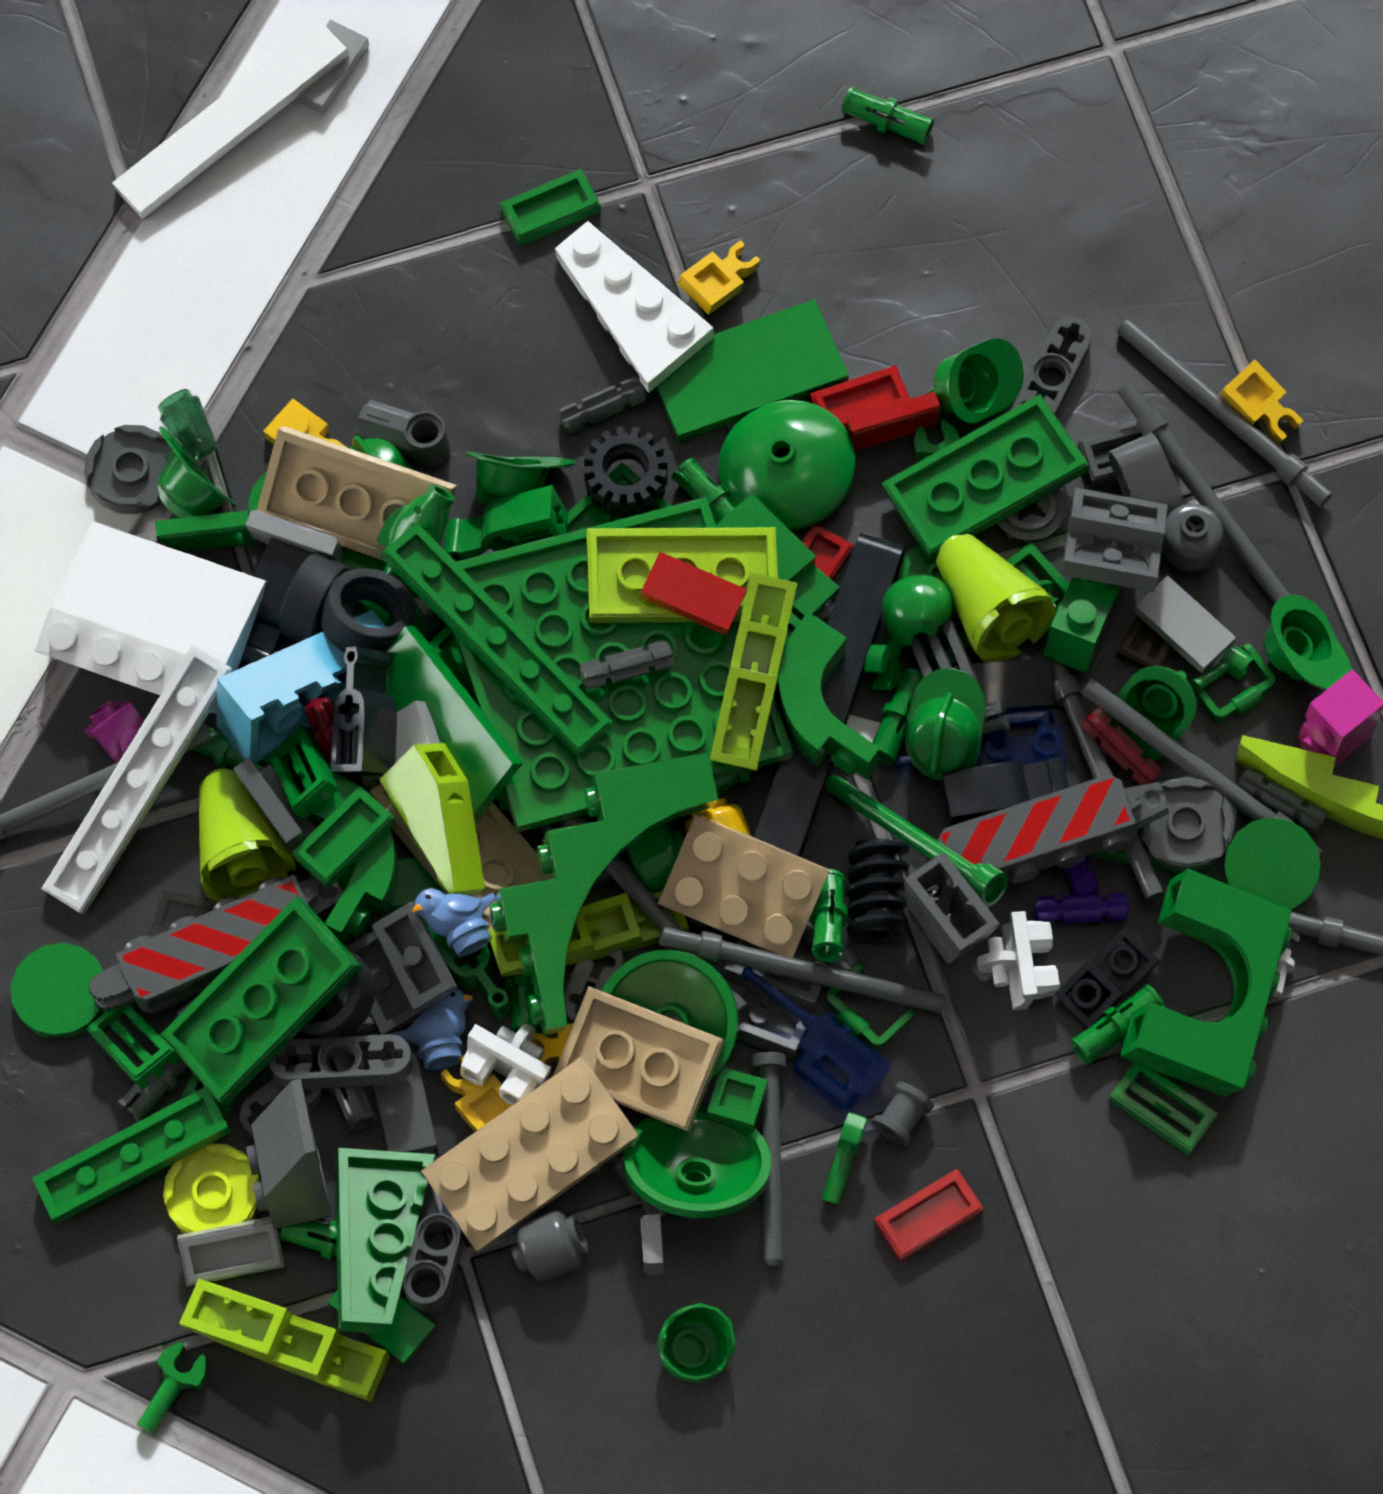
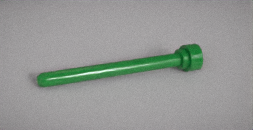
(984, 879)

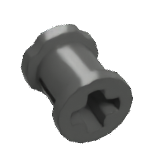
(902, 1114)

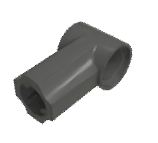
(405, 431)

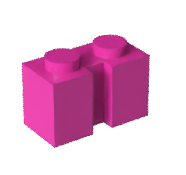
(1341, 718)

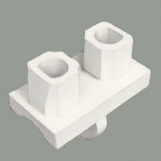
(1020, 941)
(509, 1055)

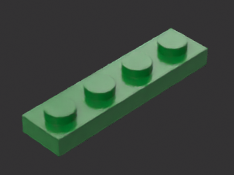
(131, 1155)

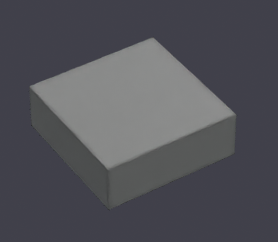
(652, 1244)

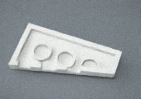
(643, 316)

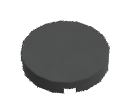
(126, 468)
(1194, 830)

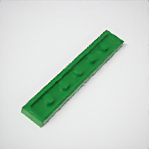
(497, 639)

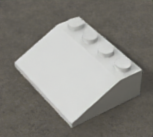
(140, 606)

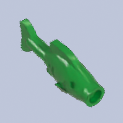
(429, 511)

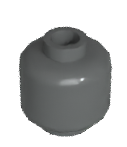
(1192, 537)
(550, 1245)

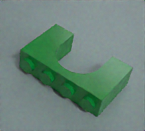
(1250, 939)

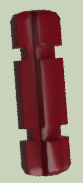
(320, 714)
(1120, 747)

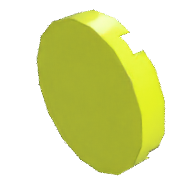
(210, 1189)

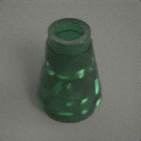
(188, 423)

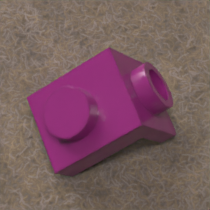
(115, 727)

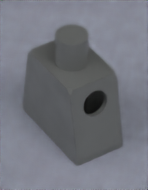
(952, 913)

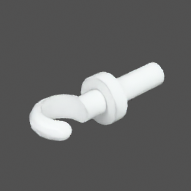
(1284, 966)

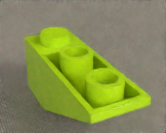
(438, 810)

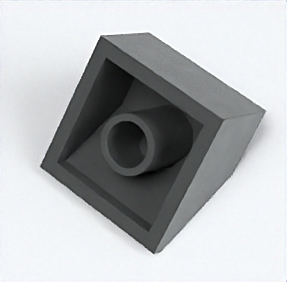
(288, 1161)

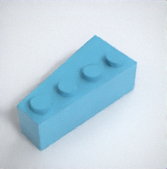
(268, 697)

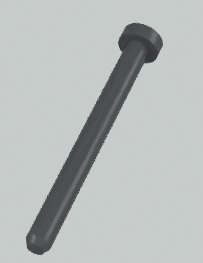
(768, 1066)

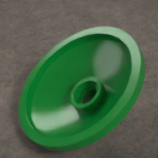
(804, 483)
(682, 988)
(698, 1171)

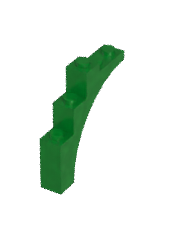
(544, 912)

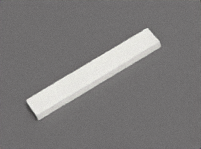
(230, 119)
(137, 780)

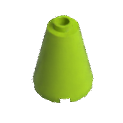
(993, 598)
(236, 839)

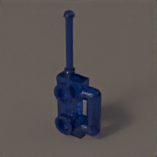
(1001, 748)
(836, 1042)

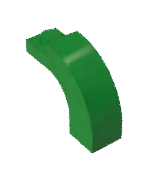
(804, 668)
(373, 877)

